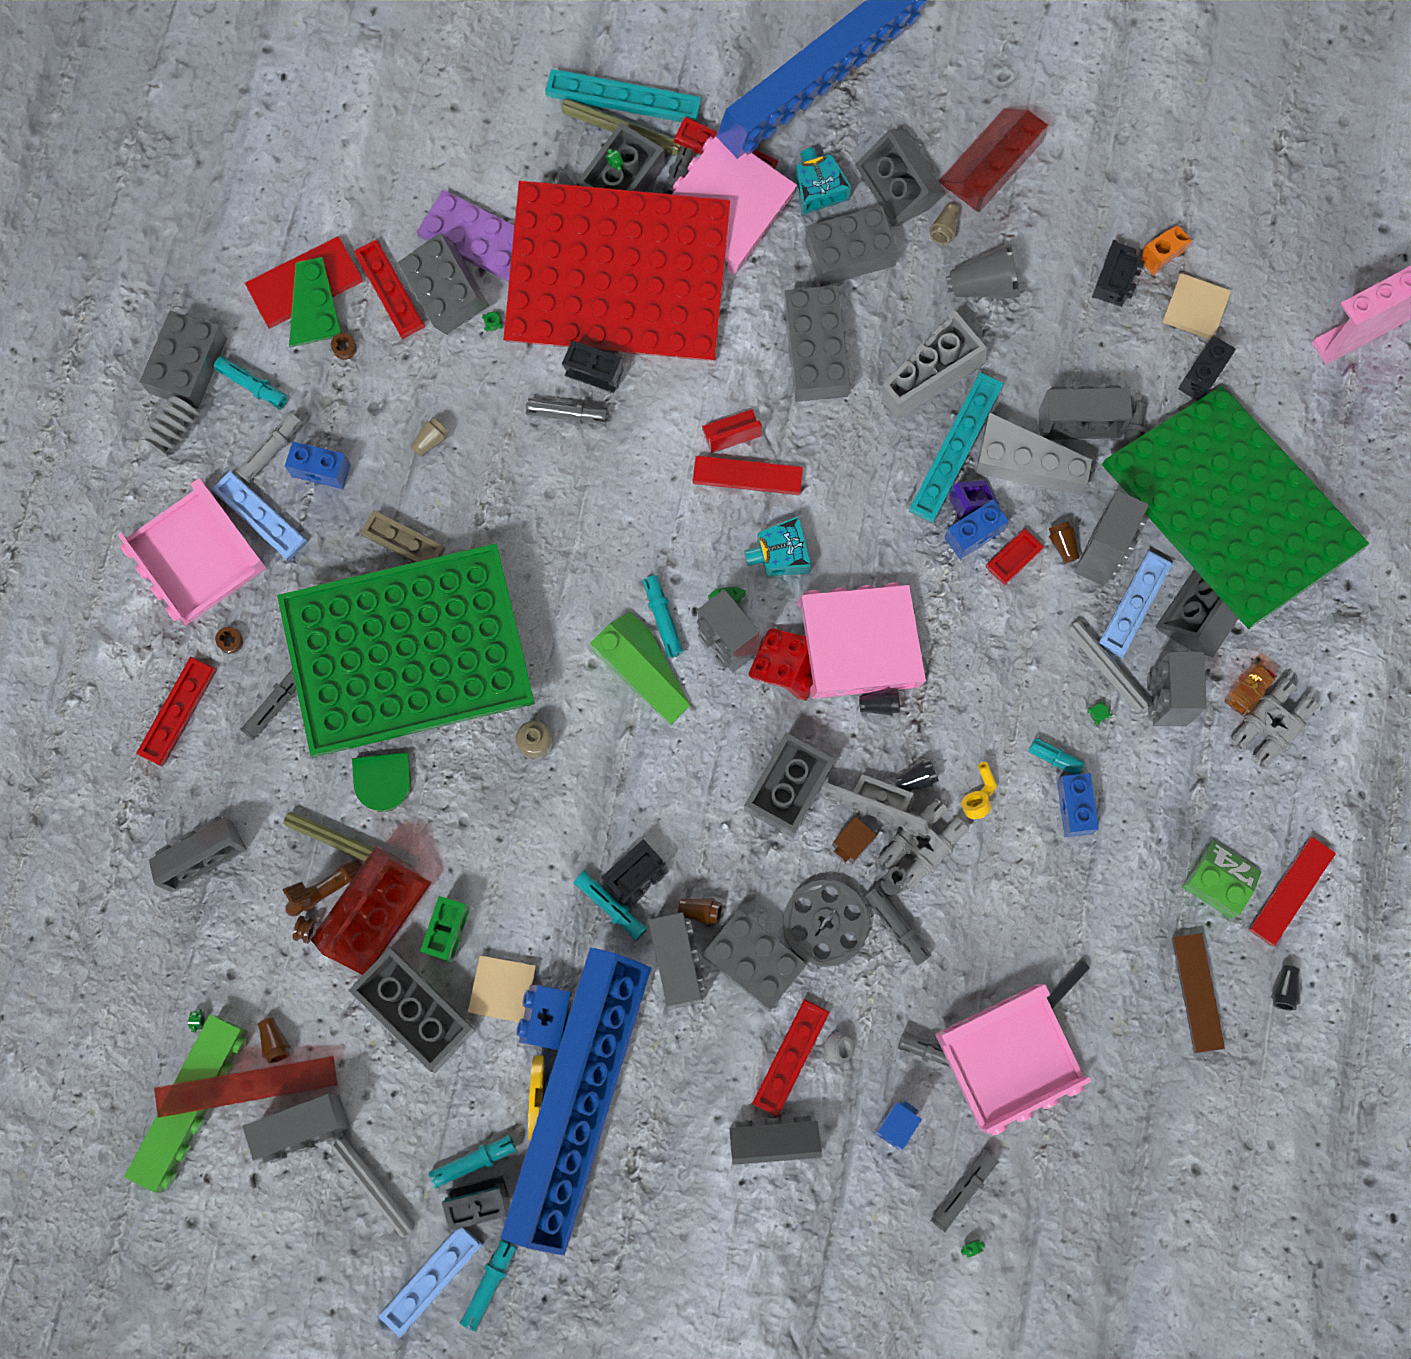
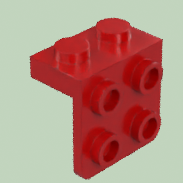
(784, 663)

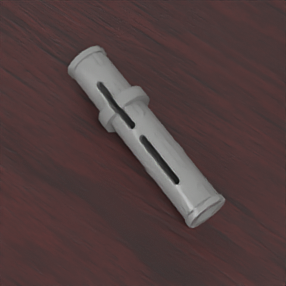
(269, 447)

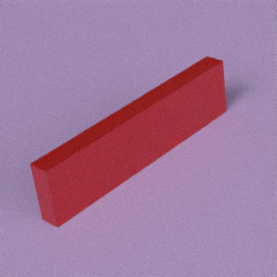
(694, 136)
(389, 289)
(747, 475)
(176, 711)
(1292, 891)
(790, 1058)

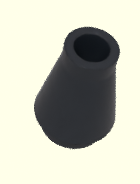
(881, 702)
(918, 777)
(1287, 989)

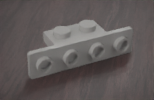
(879, 800)

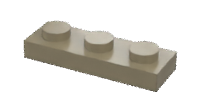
(400, 538)

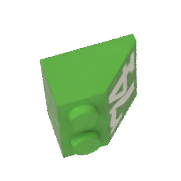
(1222, 880)

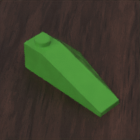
(637, 659)

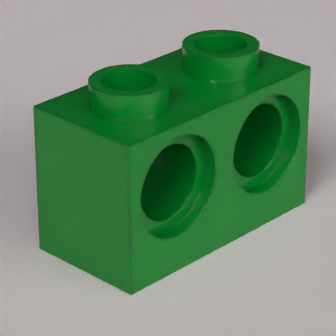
(445, 929)

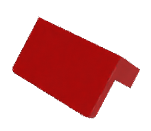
(732, 431)

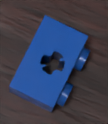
(317, 465)
(976, 529)
(1077, 805)
(550, 1003)
(898, 1124)

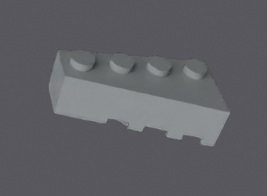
(935, 366)
(1030, 459)

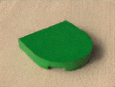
(382, 780)

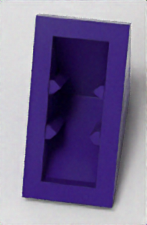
(970, 496)

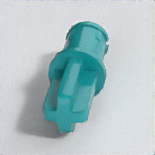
(1056, 757)

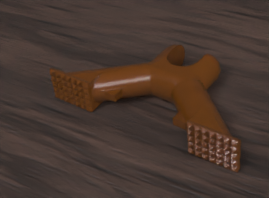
(305, 899)

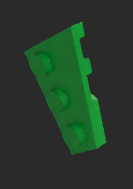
(312, 306)

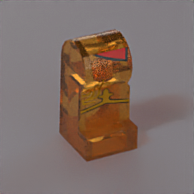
(1251, 689)

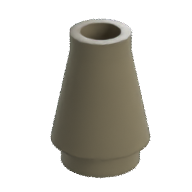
(944, 227)
(429, 436)

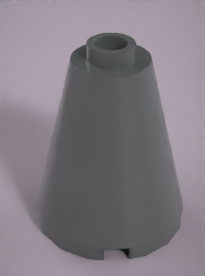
(986, 276)

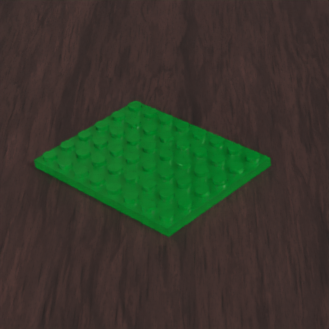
(1235, 506)
(404, 650)

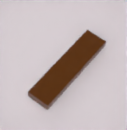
(1198, 993)

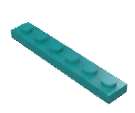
(622, 96)
(956, 447)

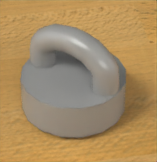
(838, 1048)

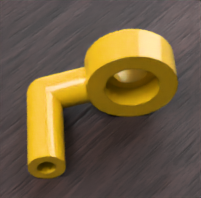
(977, 803)

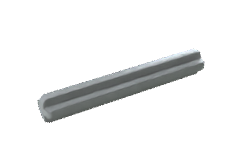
(1108, 666)
(373, 1187)

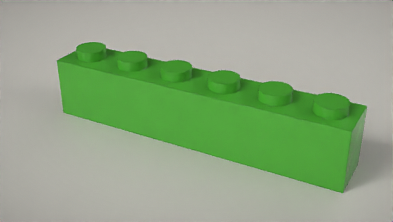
(170, 1135)

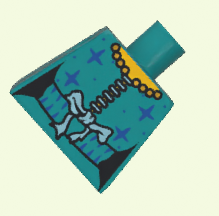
(820, 182)
(781, 550)

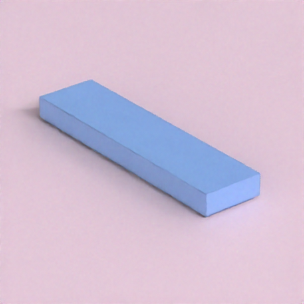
(259, 516)
(1135, 604)
(430, 1281)

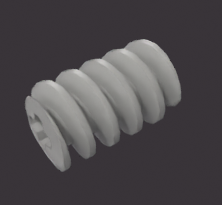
(169, 425)

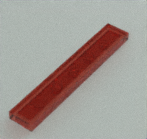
(245, 1086)

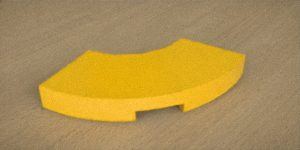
(536, 1091)

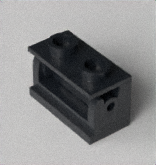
(1118, 273)
(593, 366)
(1207, 368)
(635, 873)
(476, 1203)

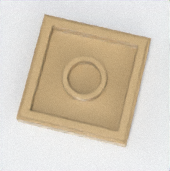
(1196, 306)
(500, 988)

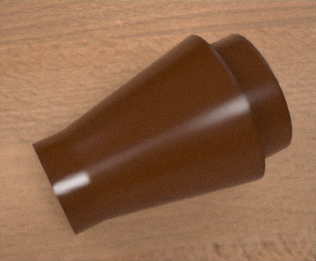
(1065, 542)
(702, 910)
(273, 1043)

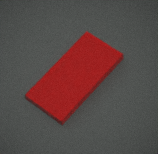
(275, 288)

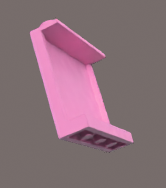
(751, 185)
(1370, 315)
(192, 555)
(861, 640)
(1012, 1060)

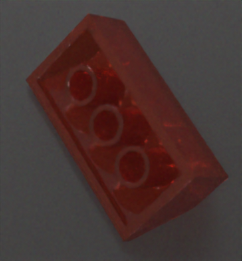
(994, 157)
(370, 911)

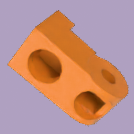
(1165, 248)

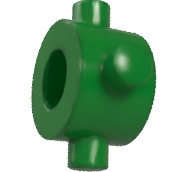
(614, 159)
(492, 321)
(1099, 713)
(196, 1020)
(973, 1248)

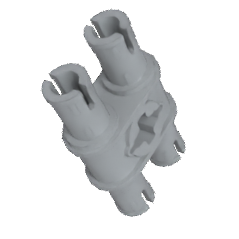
(1286, 730)
(924, 859)

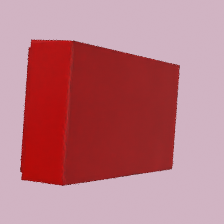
(1014, 557)

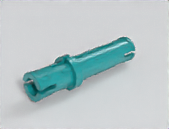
(259, 387)
(662, 615)
(610, 905)
(482, 1157)
(494, 1273)

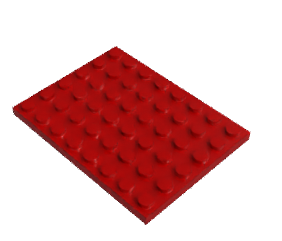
(617, 270)

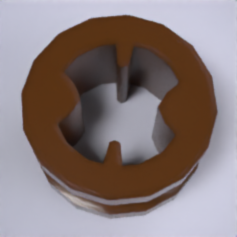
(338, 339)
(222, 633)
(303, 929)

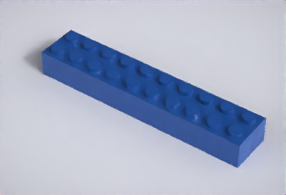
(814, 72)
(576, 1103)

